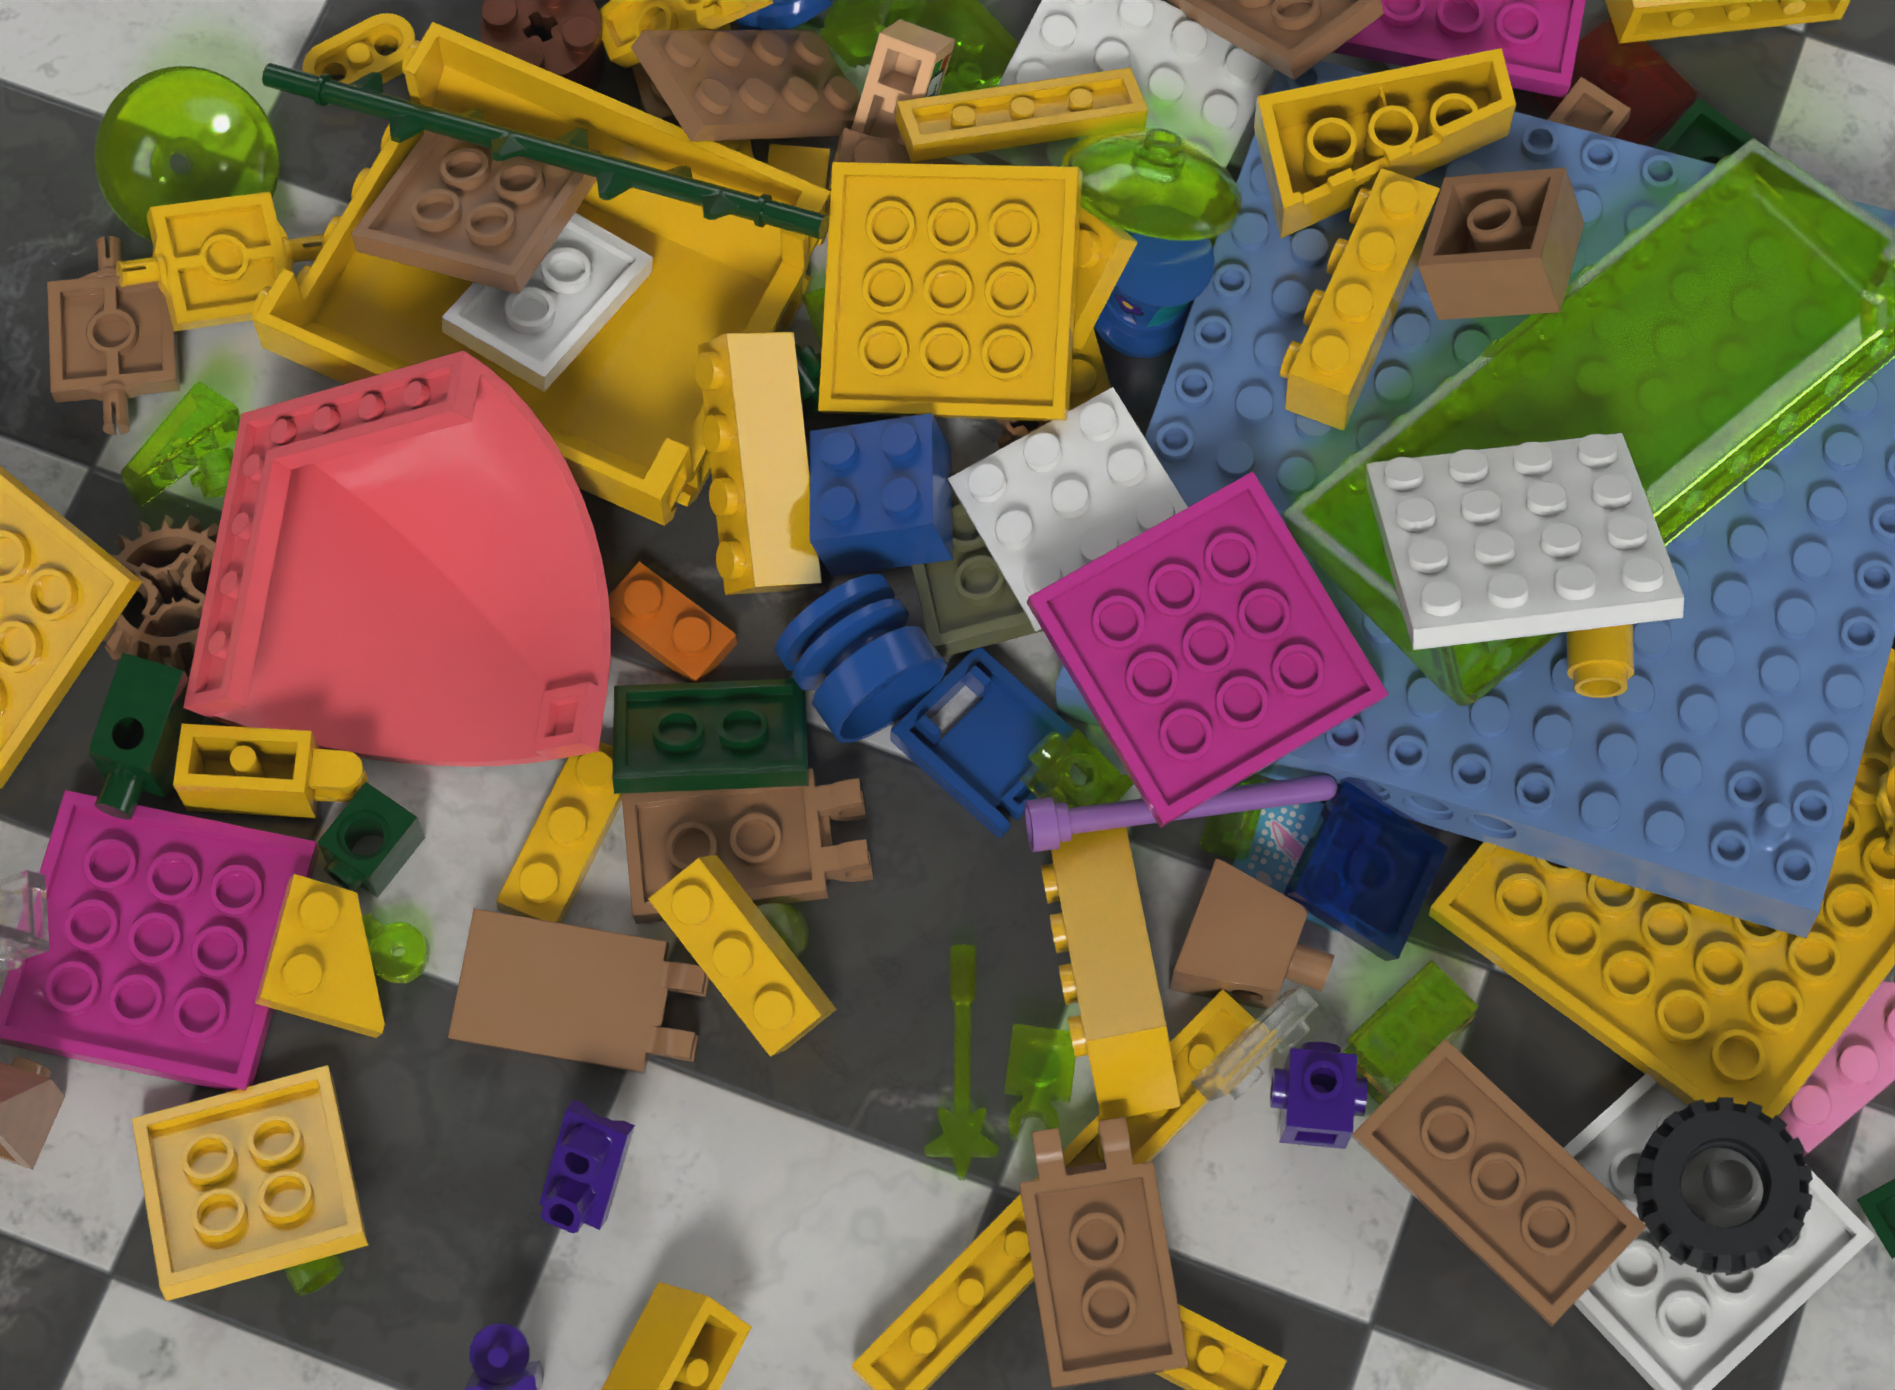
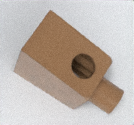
(1246, 942)

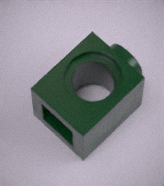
(370, 814)

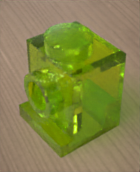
(1052, 765)

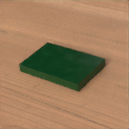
(709, 736)

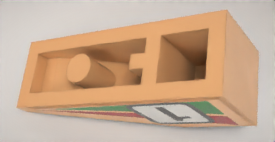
(904, 66)

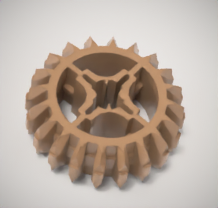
(191, 559)

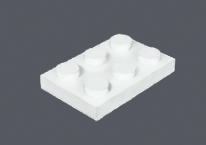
(559, 308)

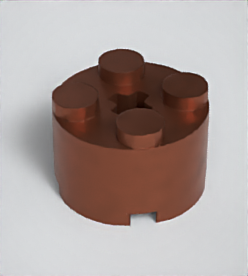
(548, 34)

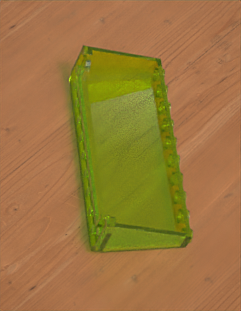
(1691, 338)

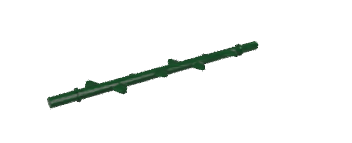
(566, 152)

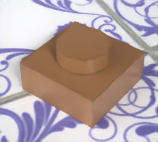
(1591, 110)

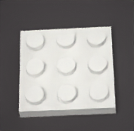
(1066, 495)

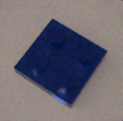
(1366, 871)

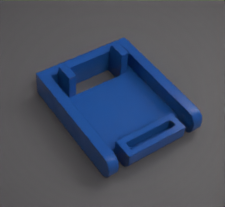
(988, 747)

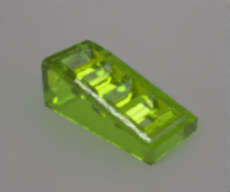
(194, 428)

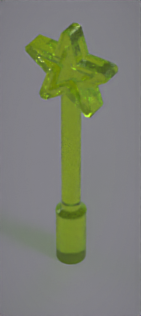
(961, 1130)

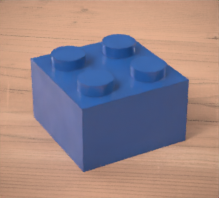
(881, 495)

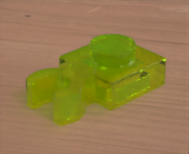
(1040, 1071)

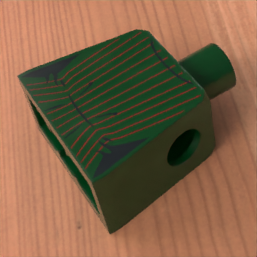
(139, 733)

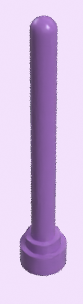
(1054, 822)

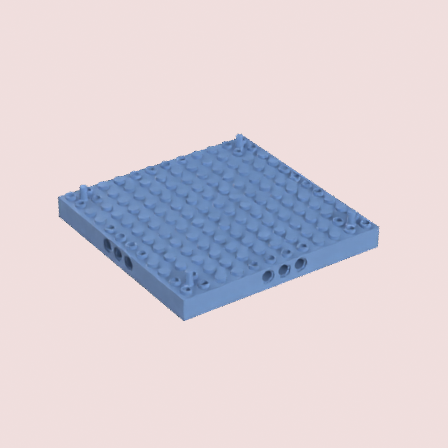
(1741, 719)

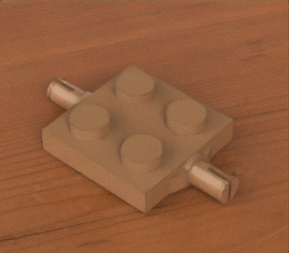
(110, 339)

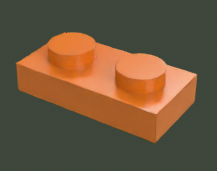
(669, 625)

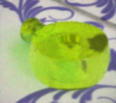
(389, 938)

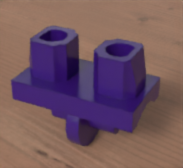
(584, 1169)
(502, 1360)

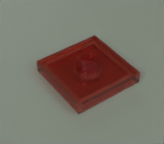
(1632, 76)

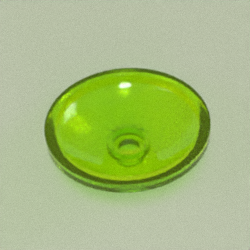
(186, 114)
(1154, 184)

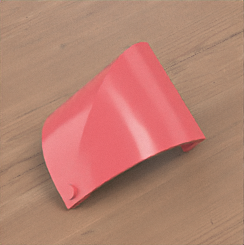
(407, 576)

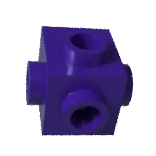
(1318, 1095)

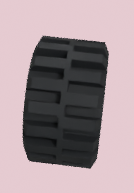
(1759, 1140)

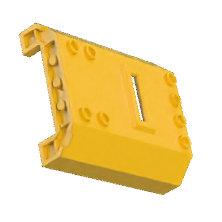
(631, 398)

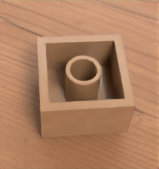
(1501, 244)

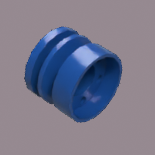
(860, 657)

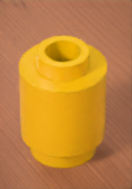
(1601, 660)

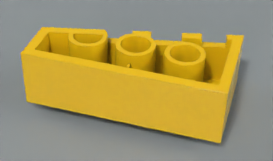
(1338, 134)
(1110, 974)

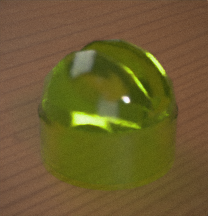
(314, 1275)

